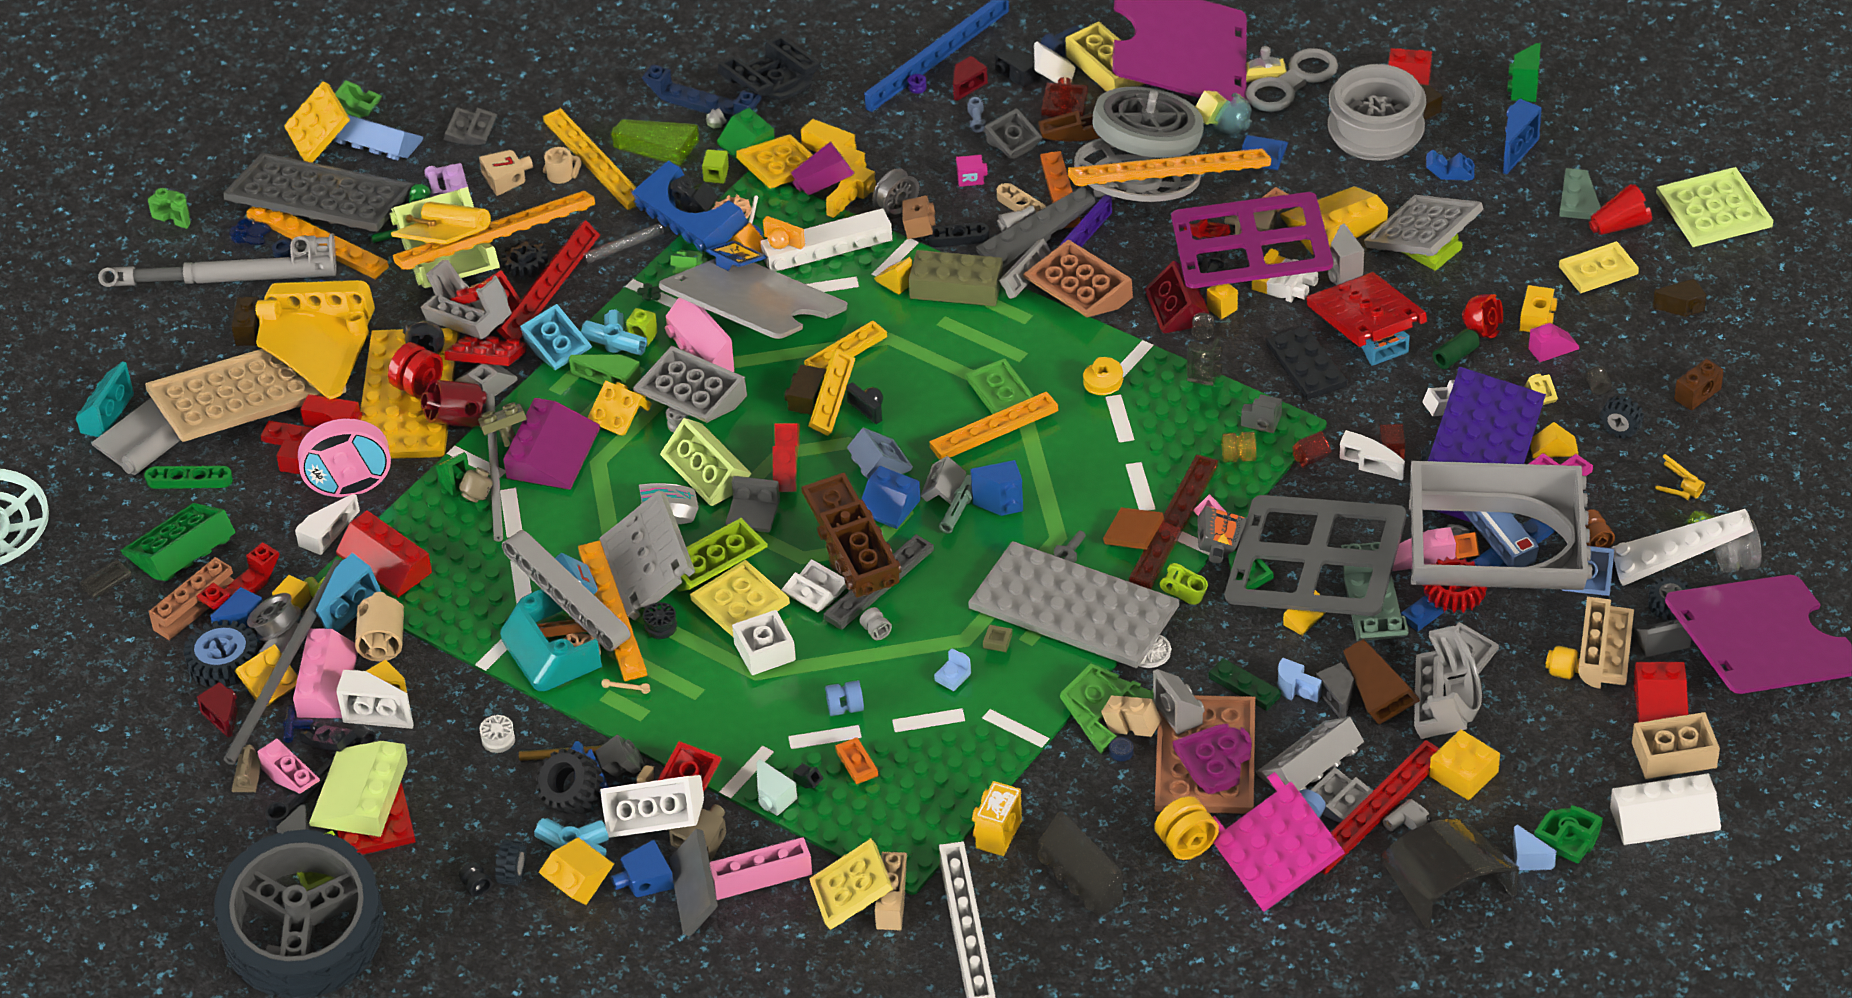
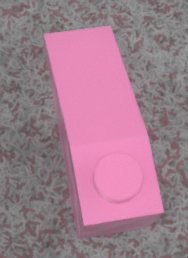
(1436, 545)

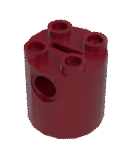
(453, 403)

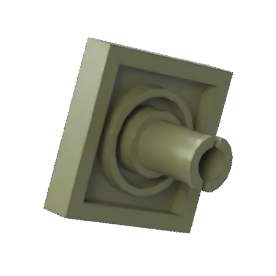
(502, 421)

